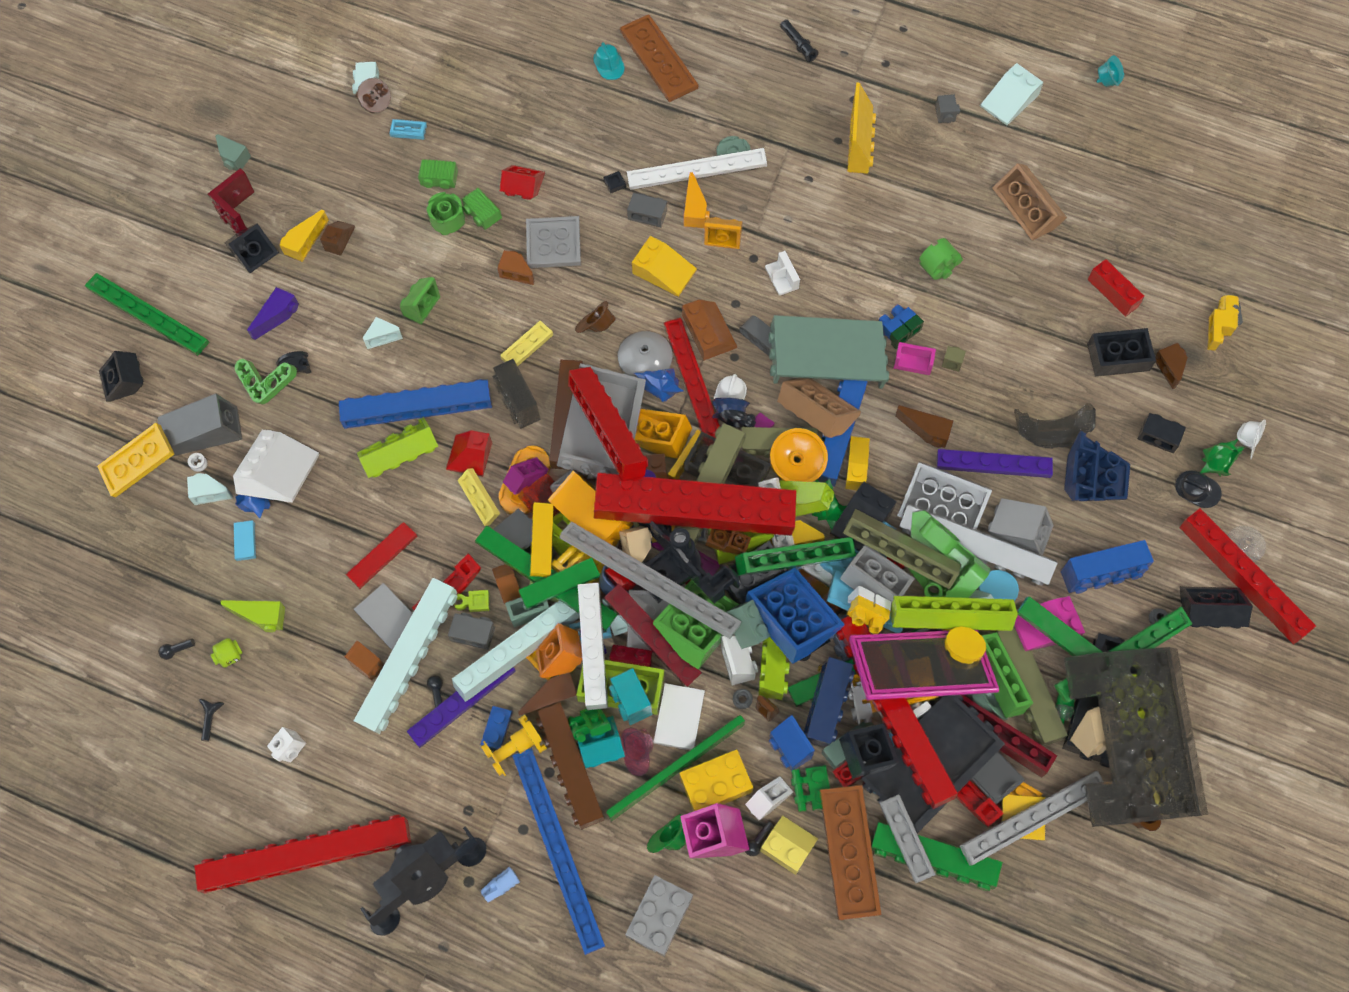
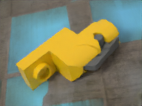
(1224, 320)

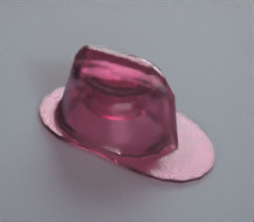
(637, 747)

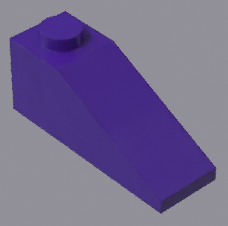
(273, 313)

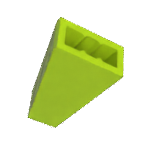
(810, 496)

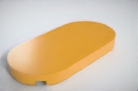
(510, 501)

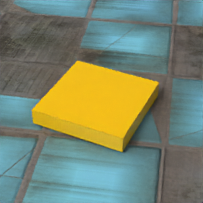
(1015, 804)

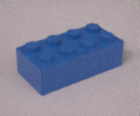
(1107, 567)

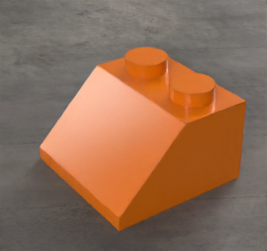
(559, 652)

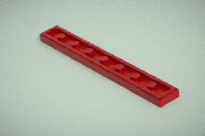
(691, 376)

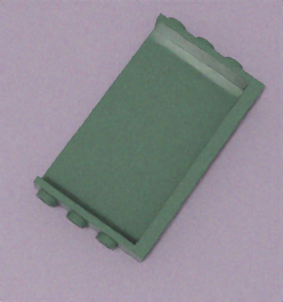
(828, 349)

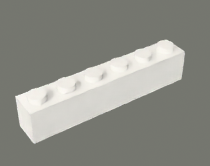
(592, 646)

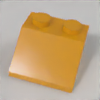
(723, 233)

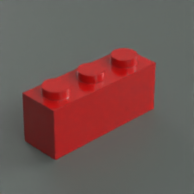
(1115, 287)

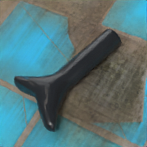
(209, 710)

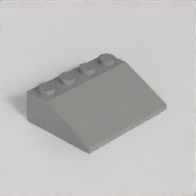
(946, 495)

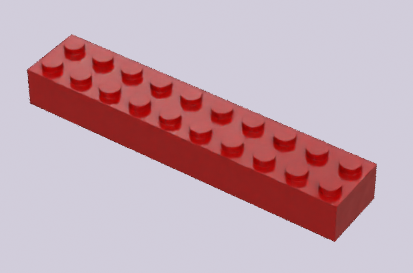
(695, 504)

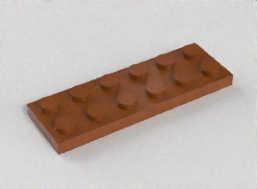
(659, 58)
(850, 852)

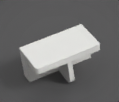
(783, 274)

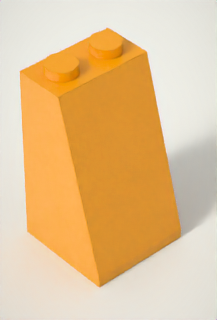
(576, 502)

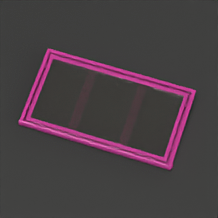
(916, 667)

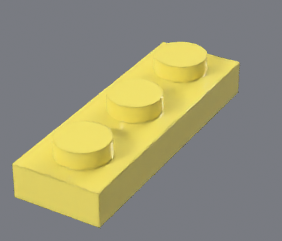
(527, 343)
(478, 497)

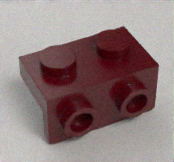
(631, 655)

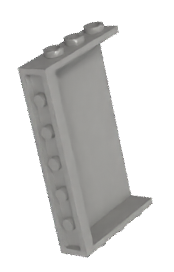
(580, 444)

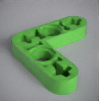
(264, 385)

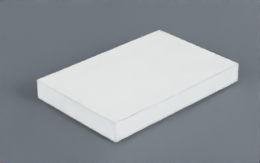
(679, 717)

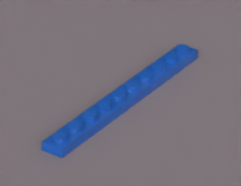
(558, 852)

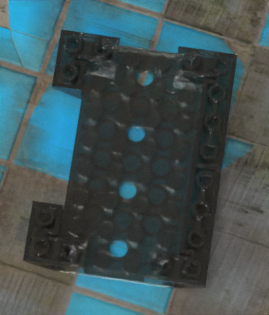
(1163, 731)

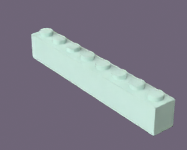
(512, 650)
(406, 656)

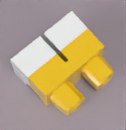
(868, 609)

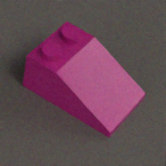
(1062, 609)

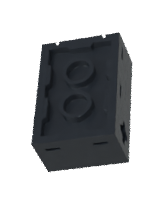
(751, 581)

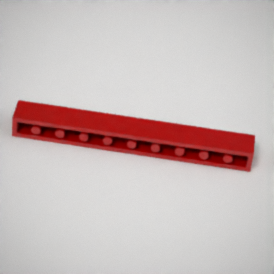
(907, 735)
(302, 855)

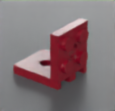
(226, 200)

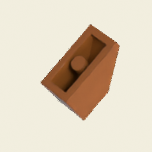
(514, 267)
(364, 661)

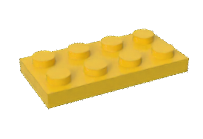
(135, 460)

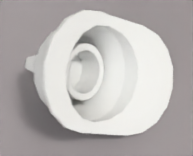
(731, 387)
(1250, 434)

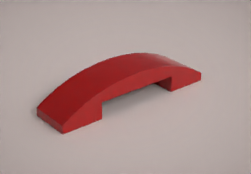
(462, 576)
(979, 805)

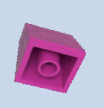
(714, 832)

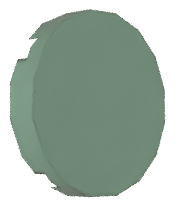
(732, 145)

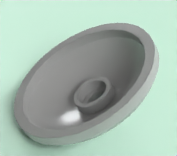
(634, 360)

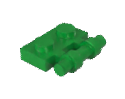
(588, 722)
(817, 780)

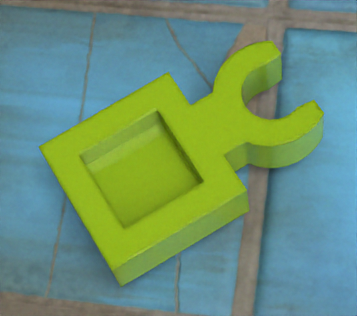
(477, 601)

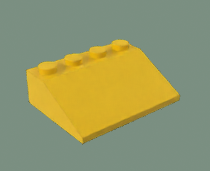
(861, 133)

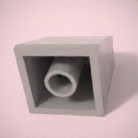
(1022, 524)

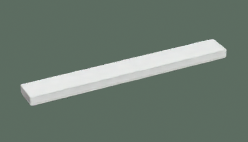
(700, 167)

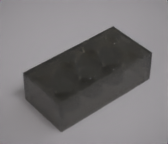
(745, 471)

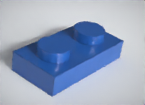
(496, 727)

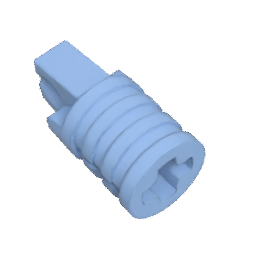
(500, 884)

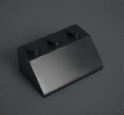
(1216, 606)

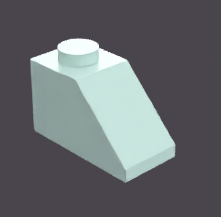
(206, 489)

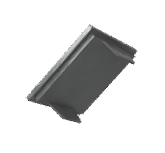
(997, 778)

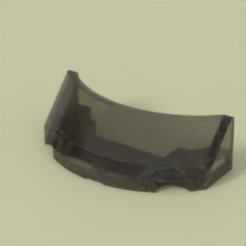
(1056, 432)

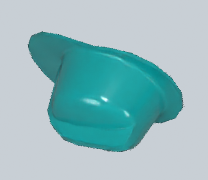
(608, 62)
(1111, 72)

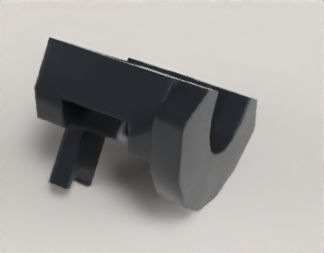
(298, 359)

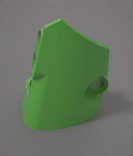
(937, 537)

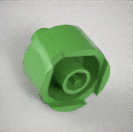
(445, 213)
(940, 259)

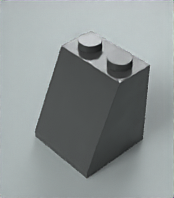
(518, 530)

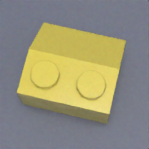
(788, 845)

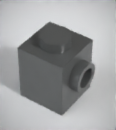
(946, 108)

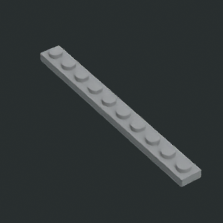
(650, 580)

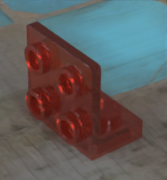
(538, 492)

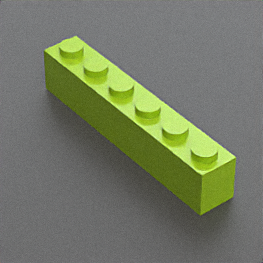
(953, 612)

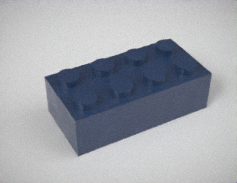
(827, 702)

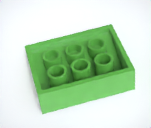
(687, 635)

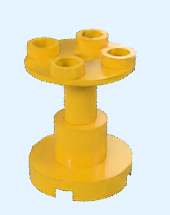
(519, 742)

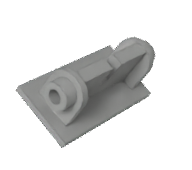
(861, 710)

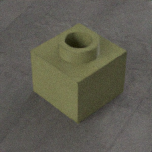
(953, 358)

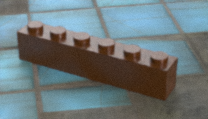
(562, 407)
(571, 767)

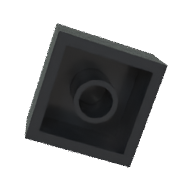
(868, 750)

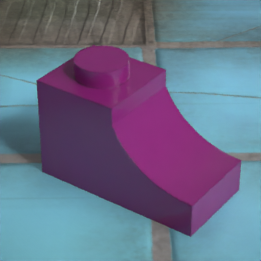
(524, 474)

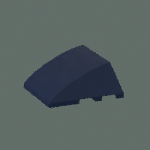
(1095, 472)

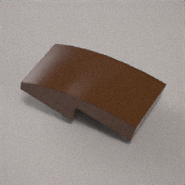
(728, 542)

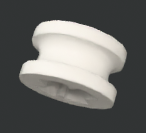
(194, 458)

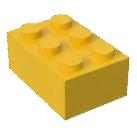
(716, 781)

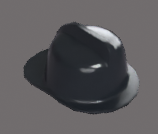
(1198, 489)

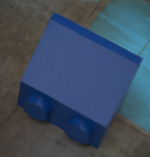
(791, 744)

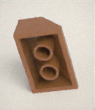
(707, 328)

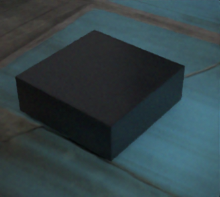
(614, 182)

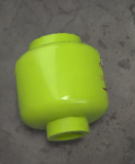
(226, 652)

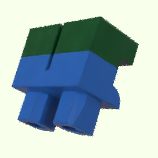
(902, 326)

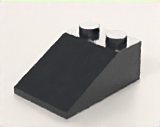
(869, 501)

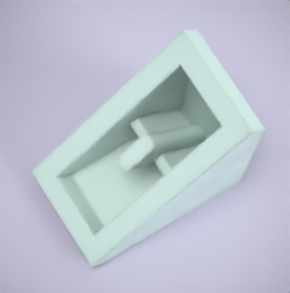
(381, 333)

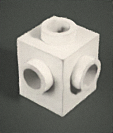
(286, 745)

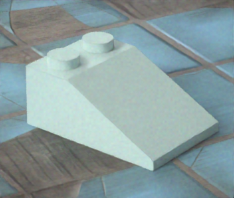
(1012, 94)

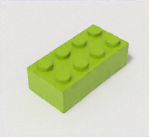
(650, 679)

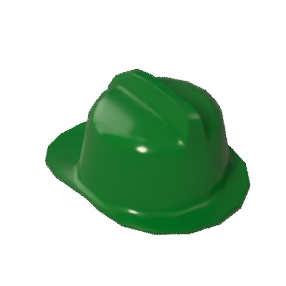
(669, 836)

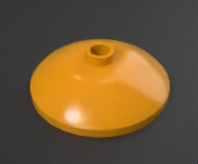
(805, 446)

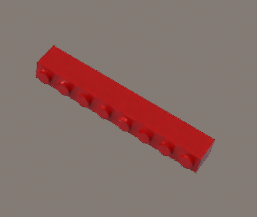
(607, 423)
(1247, 576)

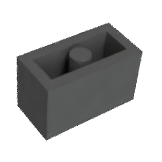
(647, 210)
(471, 631)

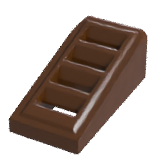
(766, 708)

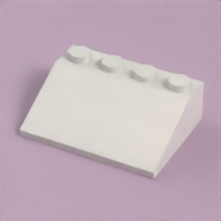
(274, 467)

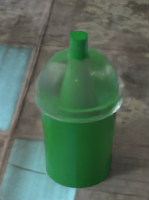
(1064, 710)

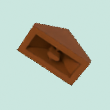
(506, 583)

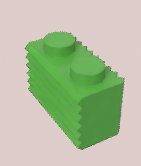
(438, 174)
(482, 209)

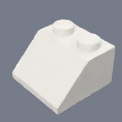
(738, 661)

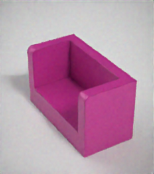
(914, 358)

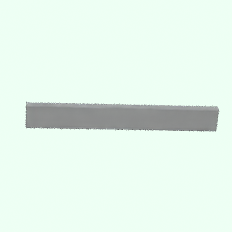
(1028, 820)

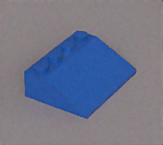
(794, 614)

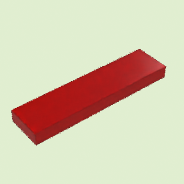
(381, 555)

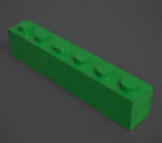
(794, 556)
(943, 858)

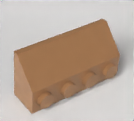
(1029, 202)
(817, 406)

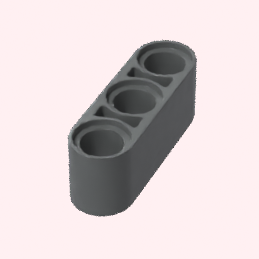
(757, 333)

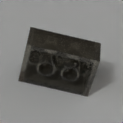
(515, 394)

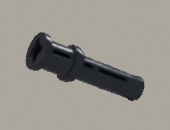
(803, 45)

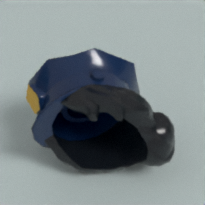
(733, 412)

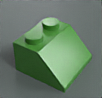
(420, 300)

